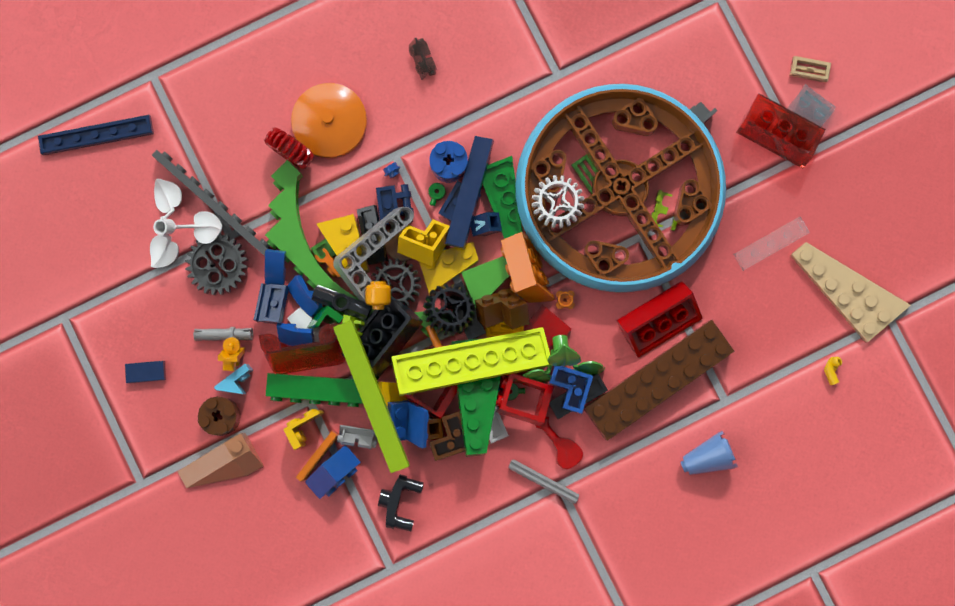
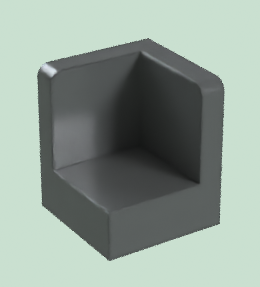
(702, 112)

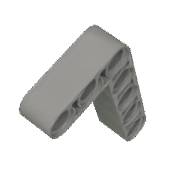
(368, 249)

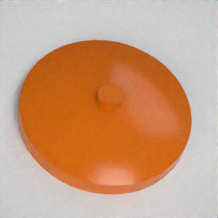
(329, 120)

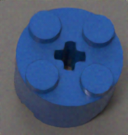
(443, 152)

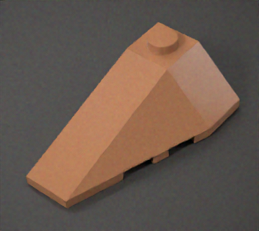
(227, 461)

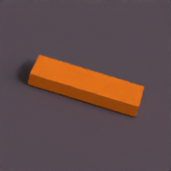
(317, 456)

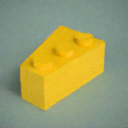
(341, 234)

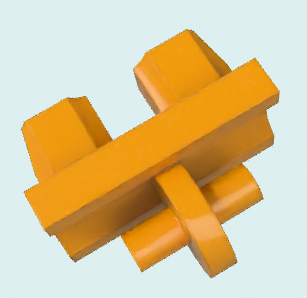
(231, 354)

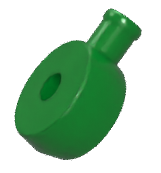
(436, 196)
(516, 391)

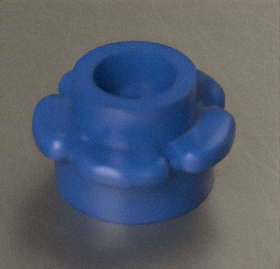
(391, 170)

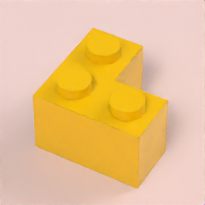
(423, 245)

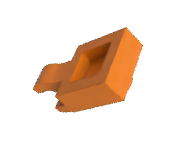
(329, 261)

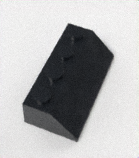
(387, 334)

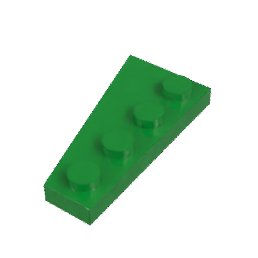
(501, 193)

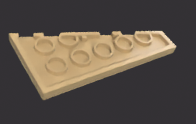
(857, 299)

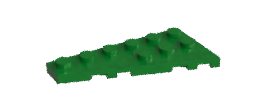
(477, 410)

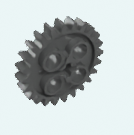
(203, 276)

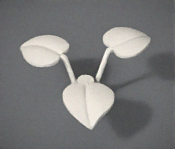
(162, 249)

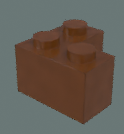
(502, 307)
(453, 442)

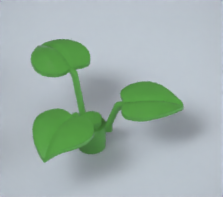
(562, 356)

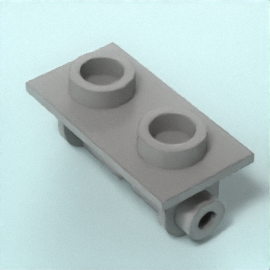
(349, 435)

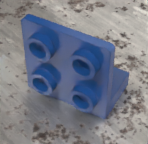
(410, 421)

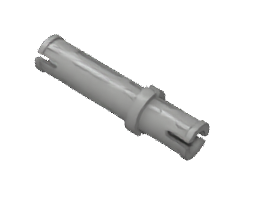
(223, 334)

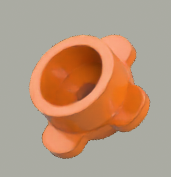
(561, 303)

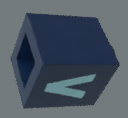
(486, 224)

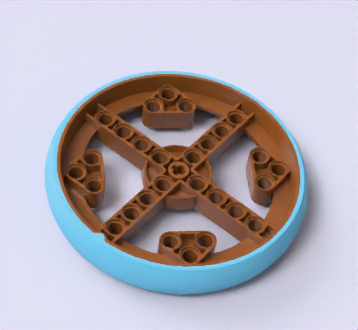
(655, 108)

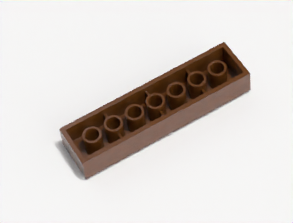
(658, 380)

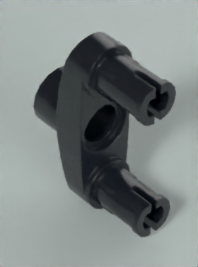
(391, 499)

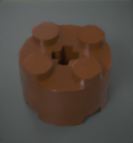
(208, 420)

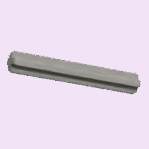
(543, 481)

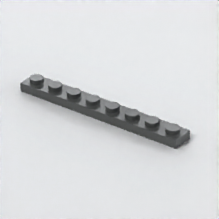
(207, 197)

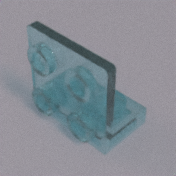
(812, 106)

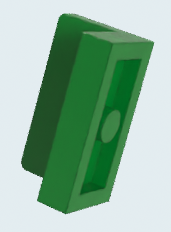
(327, 315)

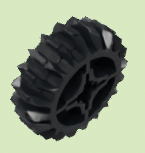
(436, 317)

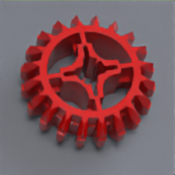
(289, 148)

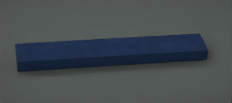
(95, 135)
(469, 192)

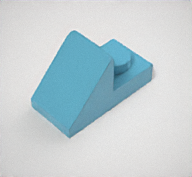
(231, 384)

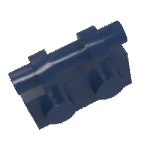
(388, 198)

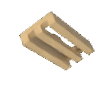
(794, 67)

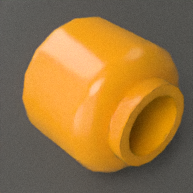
(378, 294)

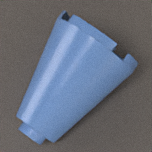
(710, 456)

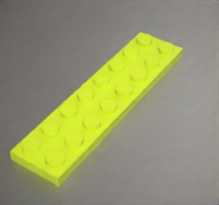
(470, 361)

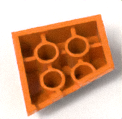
(524, 269)

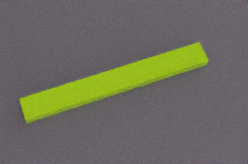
(371, 396)

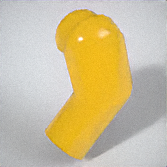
(830, 369)

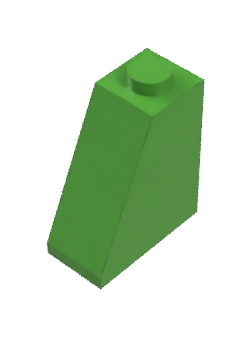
(485, 278)

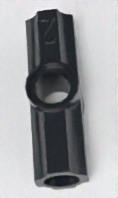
(330, 297)

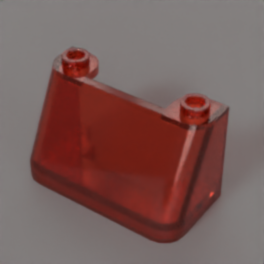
(304, 356)

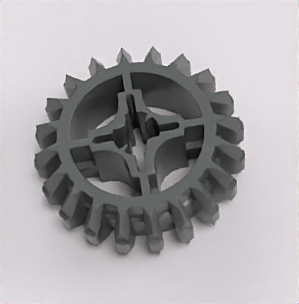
(406, 271)

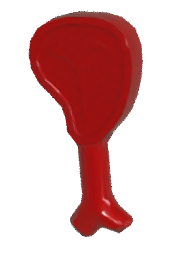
(568, 451)

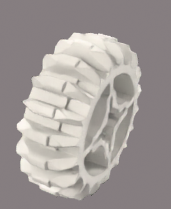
(566, 205)

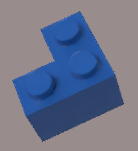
(577, 387)
(332, 472)

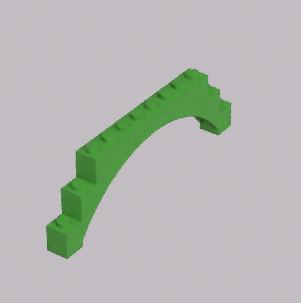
(290, 237)

